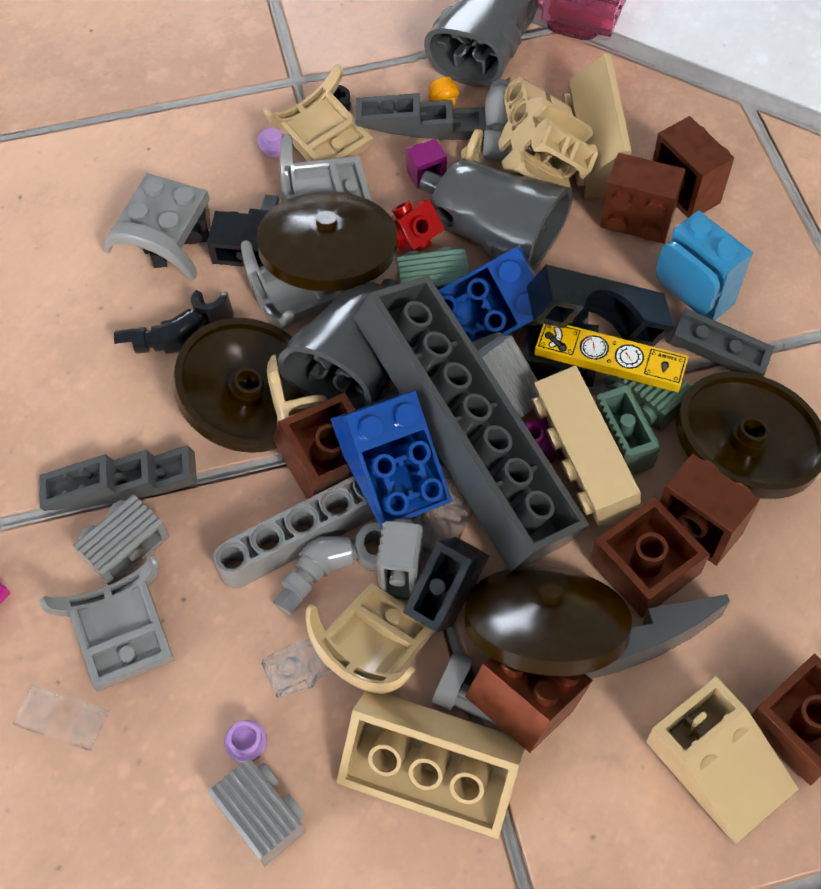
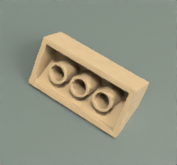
(597, 102)
(587, 446)
(430, 762)

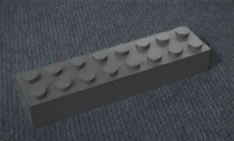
(471, 422)

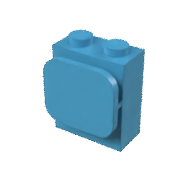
(703, 266)

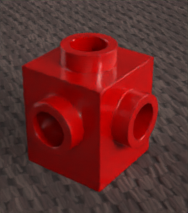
(416, 225)

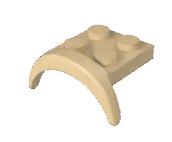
(321, 124)
(369, 641)

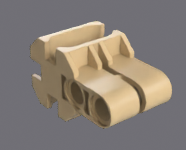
(544, 136)

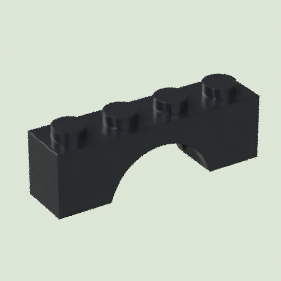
(633, 311)

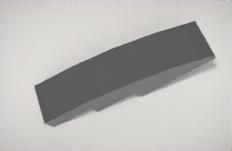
(410, 117)
(109, 480)
(666, 629)

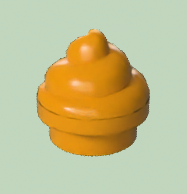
(443, 89)

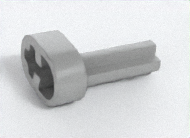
(452, 689)

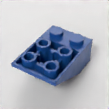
(493, 296)
(393, 457)

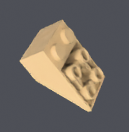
(723, 759)

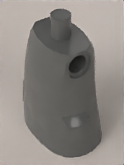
(478, 38)
(499, 208)
(334, 354)

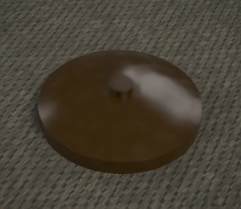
(327, 241)
(225, 384)
(752, 432)
(548, 621)

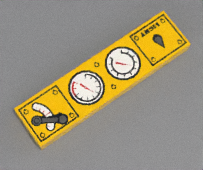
(612, 356)

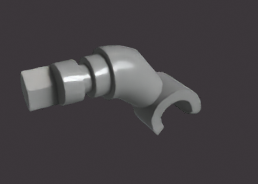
(495, 120)
(322, 557)

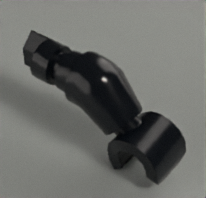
(174, 332)

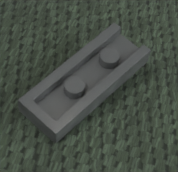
(721, 343)

